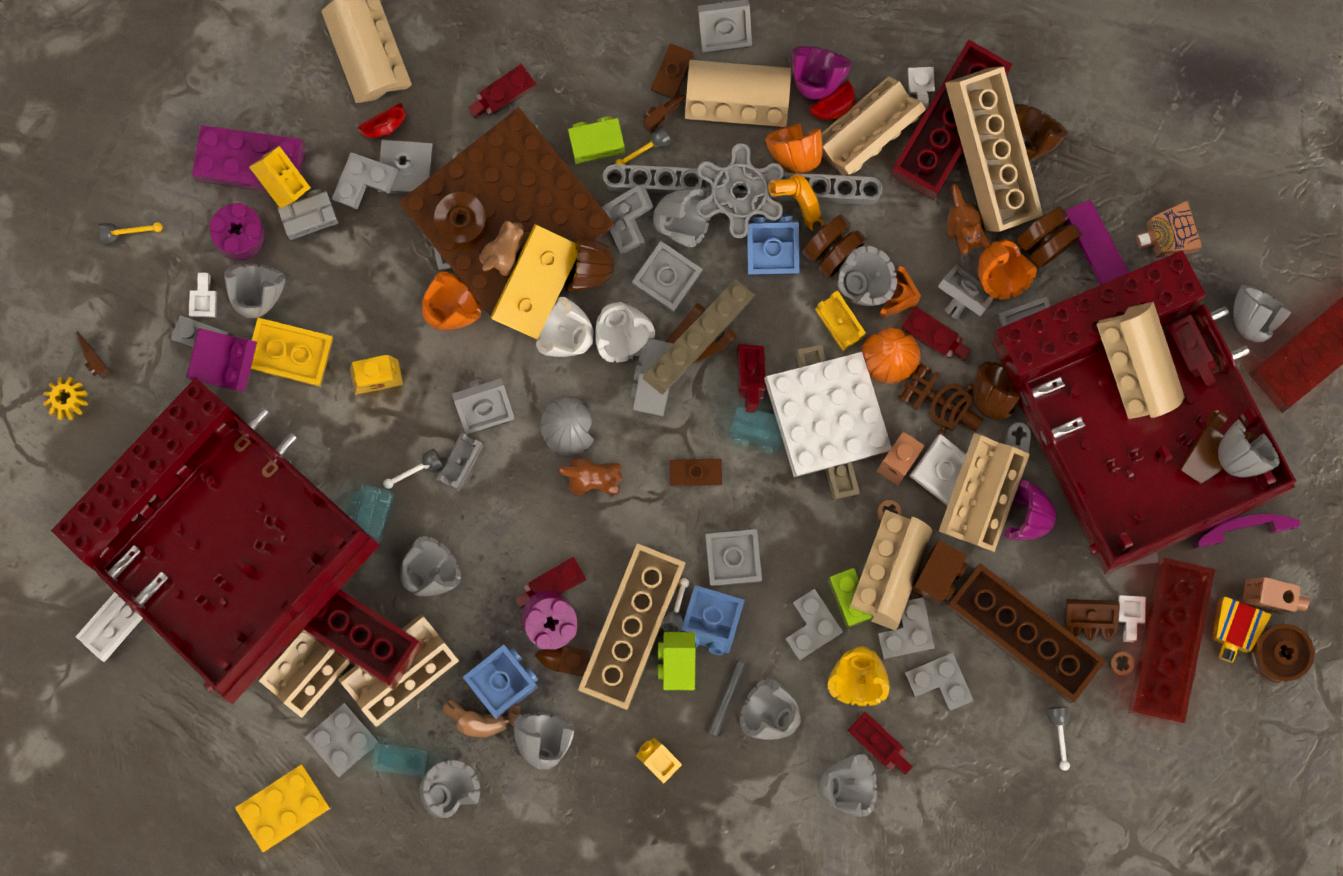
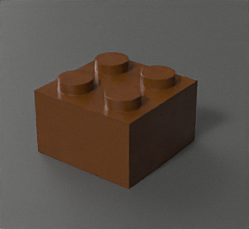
(939, 572)

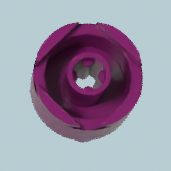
(245, 220)
(562, 625)

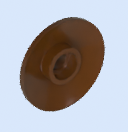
(453, 206)

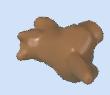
(503, 250)

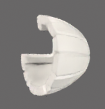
(565, 331)
(622, 332)

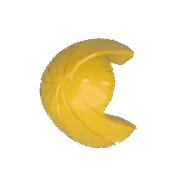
(859, 678)

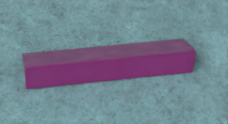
(1096, 243)

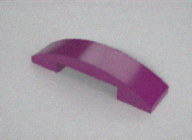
(1276, 524)

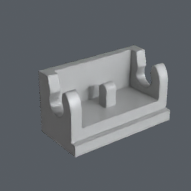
(460, 462)

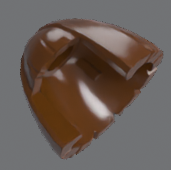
(1039, 131)
(592, 266)
(994, 392)

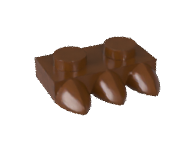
(1092, 616)

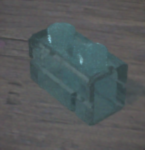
(756, 428)
(372, 510)
(400, 760)

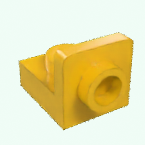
(658, 759)

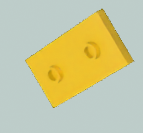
(535, 282)

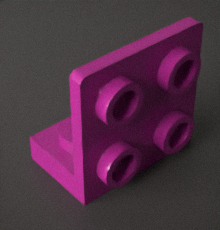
(221, 360)

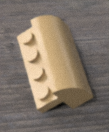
(365, 48)
(738, 93)
(869, 126)
(1141, 362)
(984, 492)
(891, 568)
(302, 673)
(381, 702)

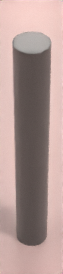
(727, 698)

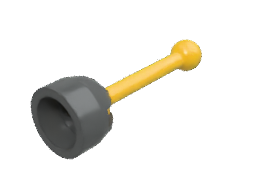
(658, 139)
(110, 232)

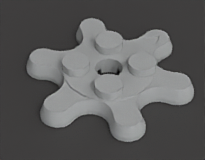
(741, 173)

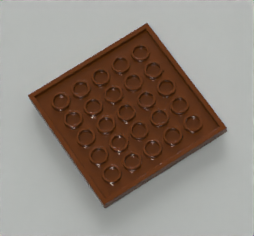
(516, 181)

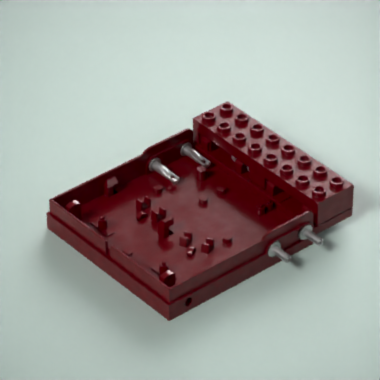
(1094, 447)
(188, 521)

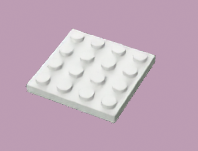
(828, 414)

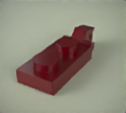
(503, 92)
(934, 334)
(1194, 349)
(751, 375)
(556, 580)
(879, 743)

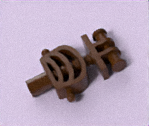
(963, 415)

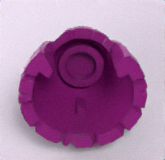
(818, 71)
(1039, 516)

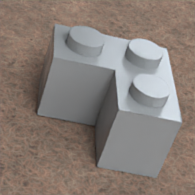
(646, 397)

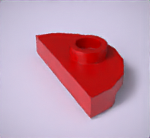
(835, 104)
(384, 123)

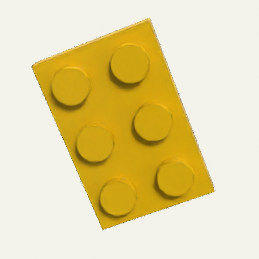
(290, 352)
(282, 808)

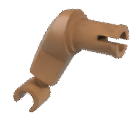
(479, 725)

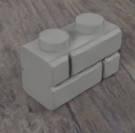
(308, 214)

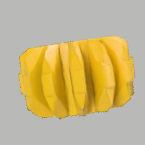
(73, 402)

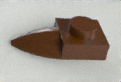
(656, 116)
(94, 364)
(564, 660)

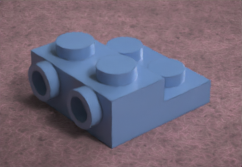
(773, 245)
(713, 619)
(501, 681)

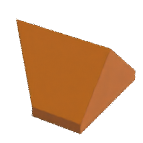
(904, 296)

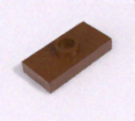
(672, 71)
(696, 472)

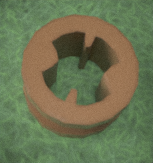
(887, 504)
(1113, 664)

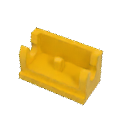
(280, 177)
(840, 321)

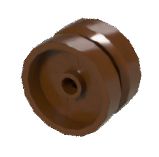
(1047, 235)
(830, 242)
(1297, 651)

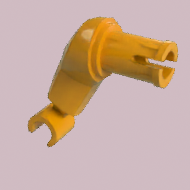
(802, 191)

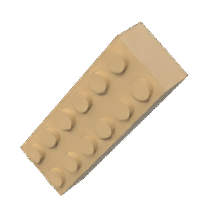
(994, 149)
(632, 627)

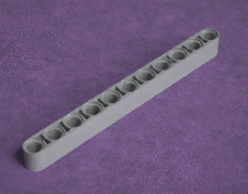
(679, 175)

